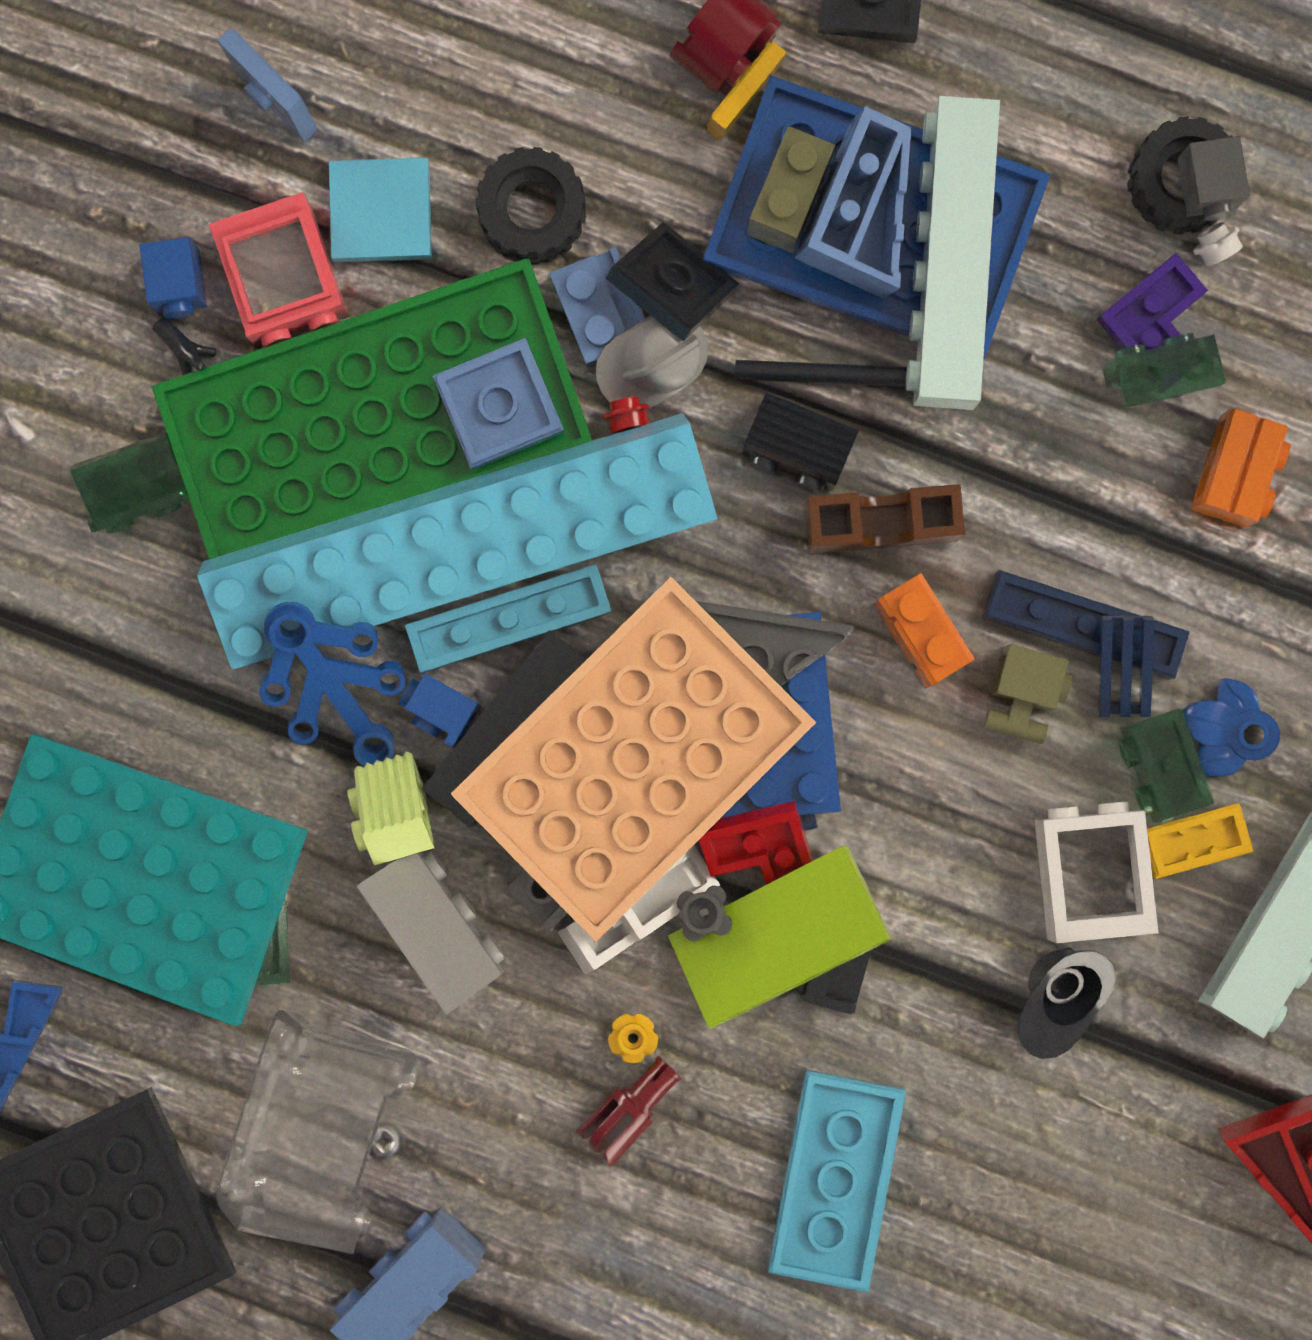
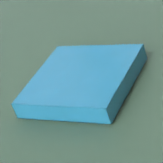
(380, 210)

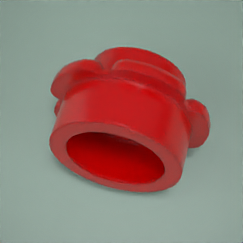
(626, 414)

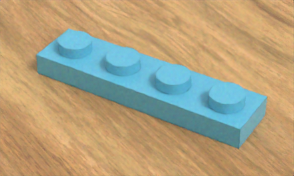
(508, 619)

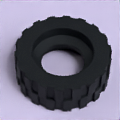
(526, 167)
(1146, 170)

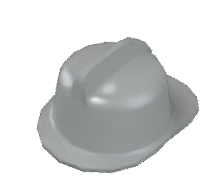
(650, 363)

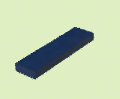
(1075, 621)

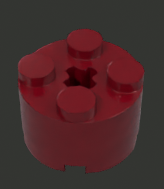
(723, 39)

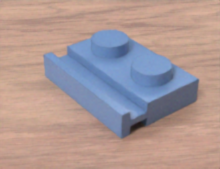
(593, 304)

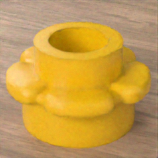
(639, 1025)

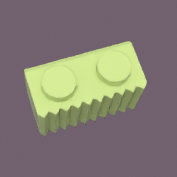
(390, 809)

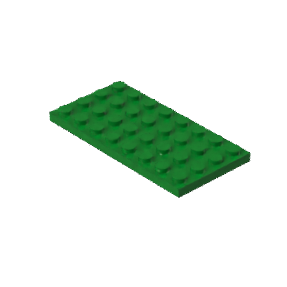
(352, 411)

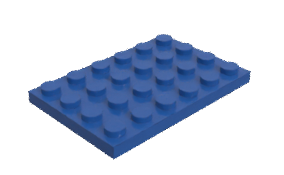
(786, 104)

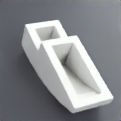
(645, 916)

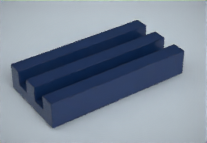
(1125, 705)

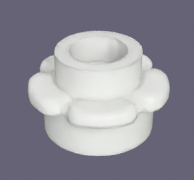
(1218, 243)

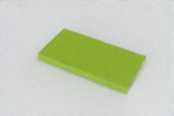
(782, 937)

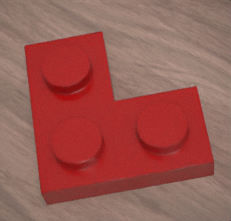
(758, 837)

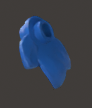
(1222, 727)

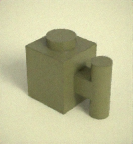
(1028, 682)

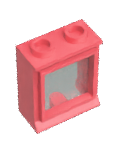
(278, 270)

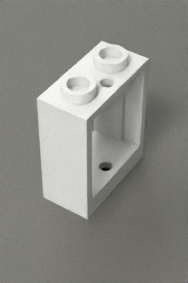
(1102, 926)

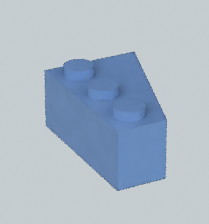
(860, 208)
(411, 1282)

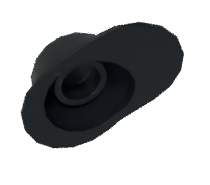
(1063, 1000)

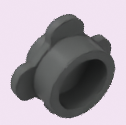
(692, 904)

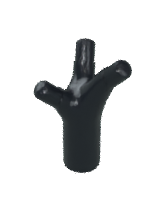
(184, 349)

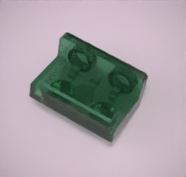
(1165, 372)
(130, 484)
(1165, 766)

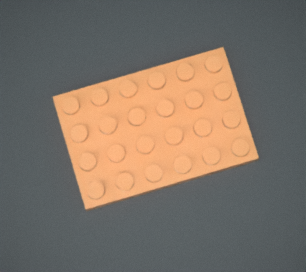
(633, 758)

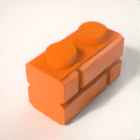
(1241, 468)
(923, 631)

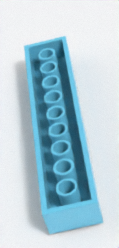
(464, 537)

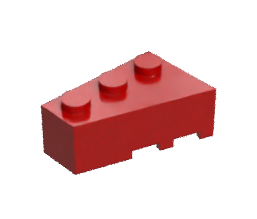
(1279, 1155)

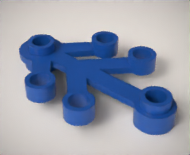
(328, 676)

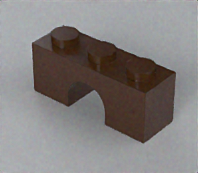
(886, 521)

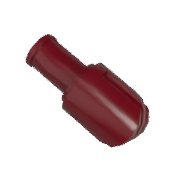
(627, 1112)

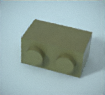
(790, 189)

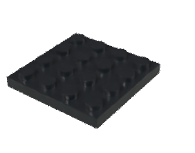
(105, 1224)

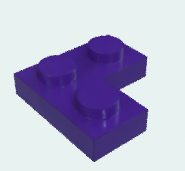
(1152, 305)

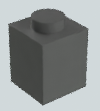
(1214, 178)

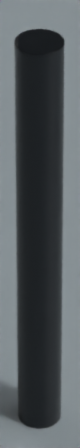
(820, 373)

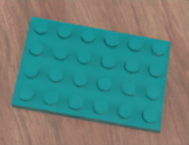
(141, 878)

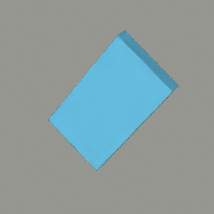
(836, 1180)

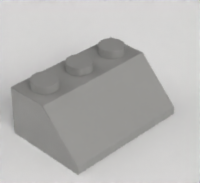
(433, 928)

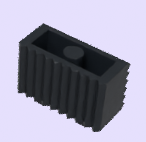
(798, 443)

